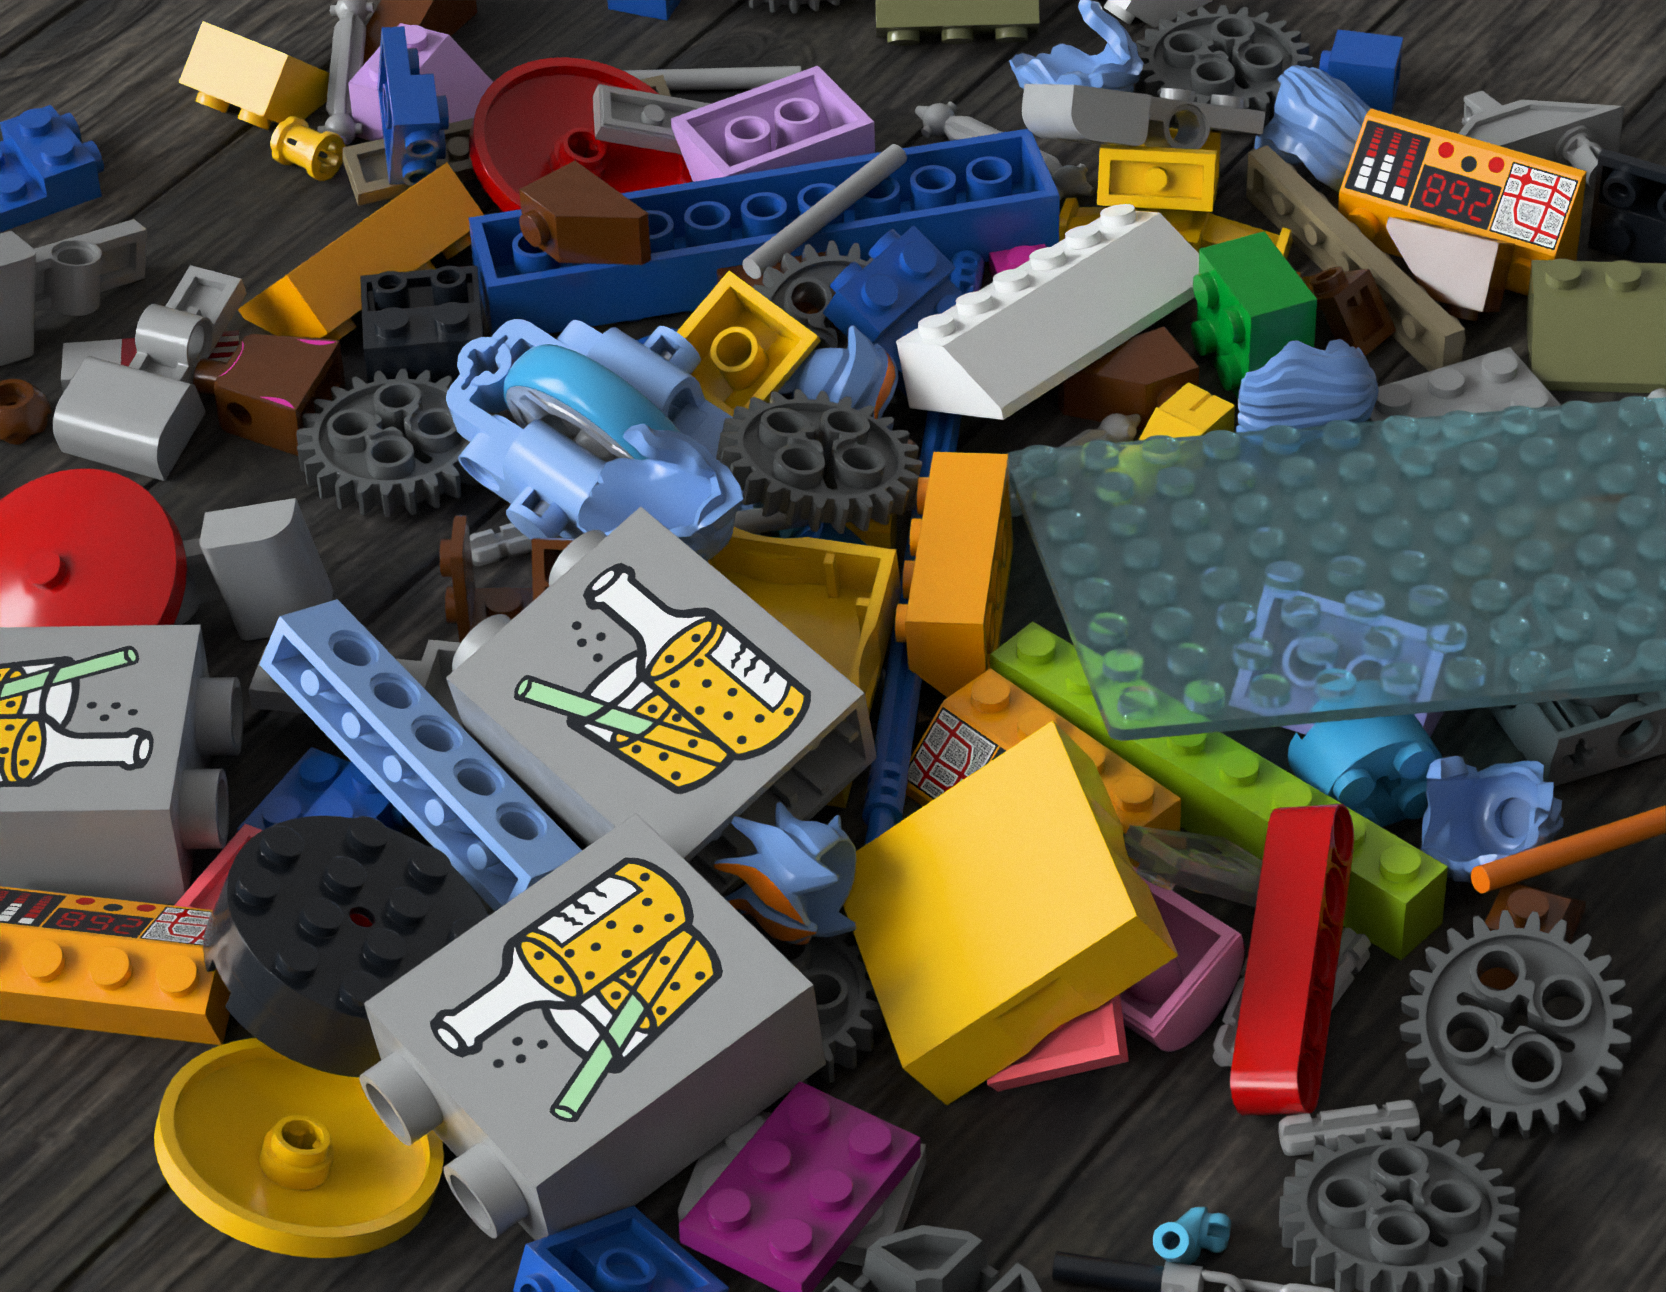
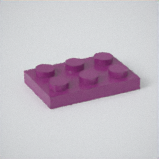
(800, 1190)

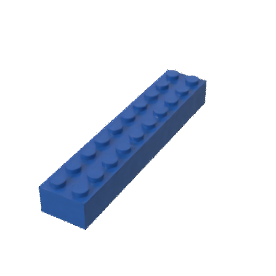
(958, 193)

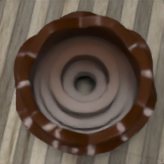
(21, 410)

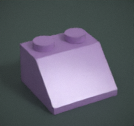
(439, 55)

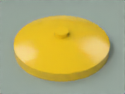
(290, 1155)

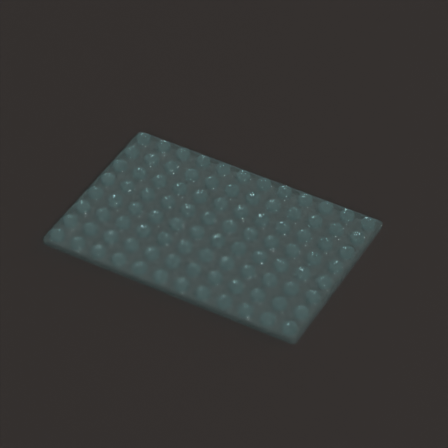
(1358, 565)

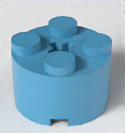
(1368, 765)

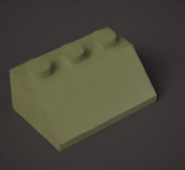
(955, 20)
(1597, 325)

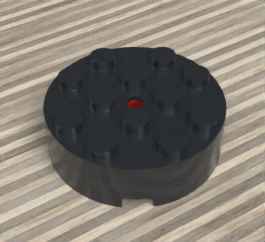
(324, 922)

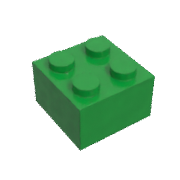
(1248, 306)

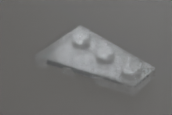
(1195, 862)

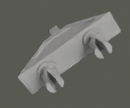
(1546, 129)

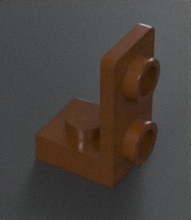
(1352, 306)
(464, 602)

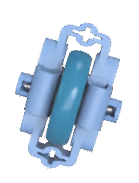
(572, 412)

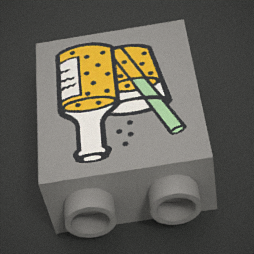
(658, 698)
(111, 759)
(590, 1037)

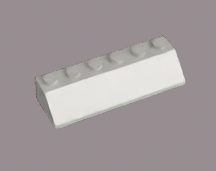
(1049, 316)

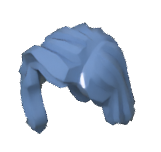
(1112, 69)
(1315, 123)
(1308, 388)
(676, 486)
(1486, 813)

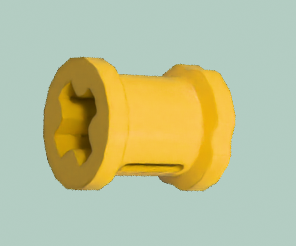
(307, 149)

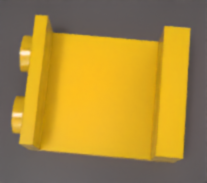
(1160, 175)

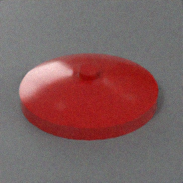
(544, 119)
(88, 553)

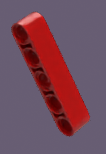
(1292, 961)

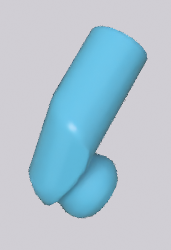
(1194, 1230)

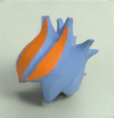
(857, 372)
(794, 877)

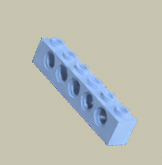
(414, 752)

